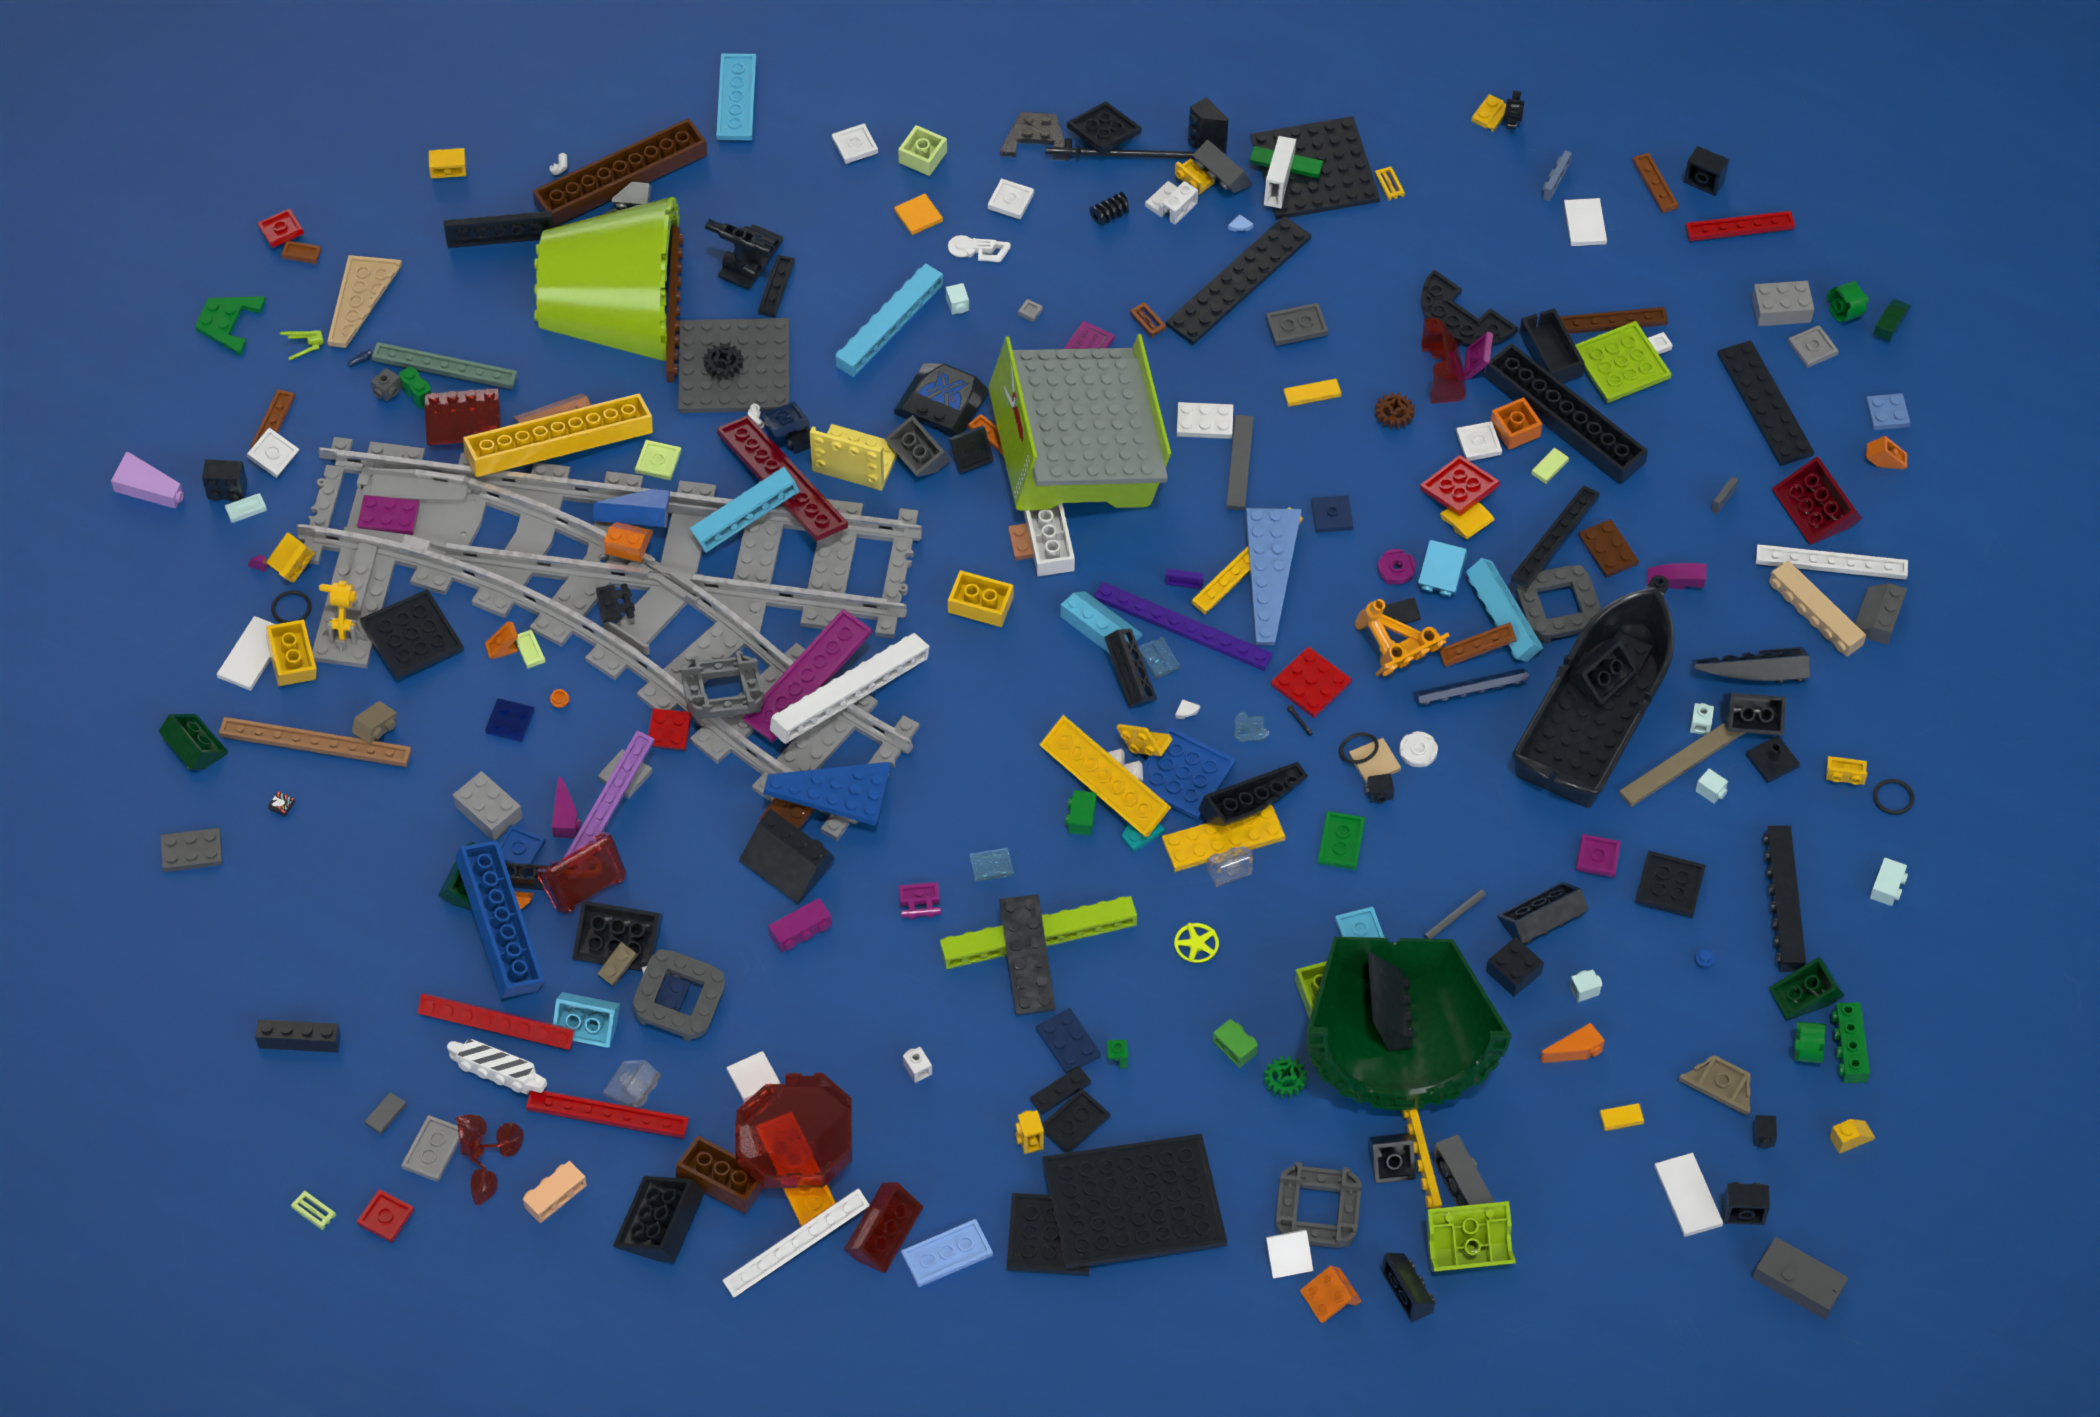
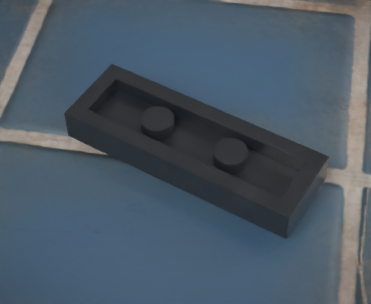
(1060, 1090)

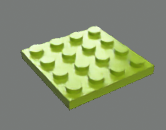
(1622, 362)

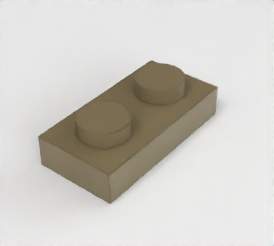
(617, 964)

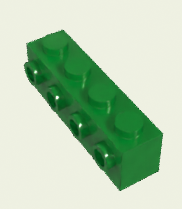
(1851, 1042)

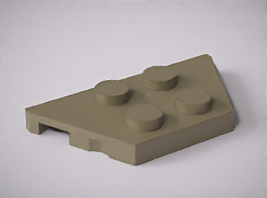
(1721, 1082)

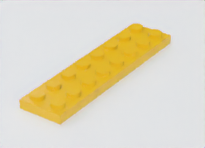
(1105, 776)

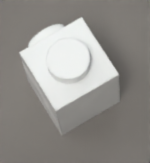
(917, 1064)

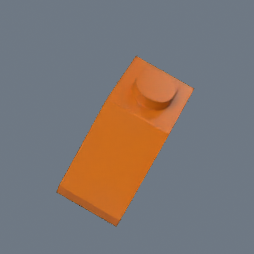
(1886, 454)

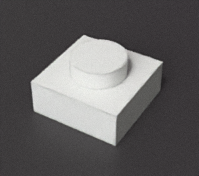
(1660, 343)

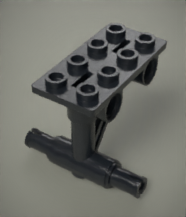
(751, 252)

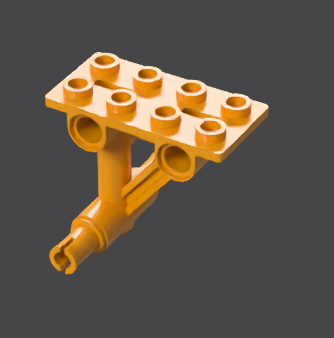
(1397, 654)

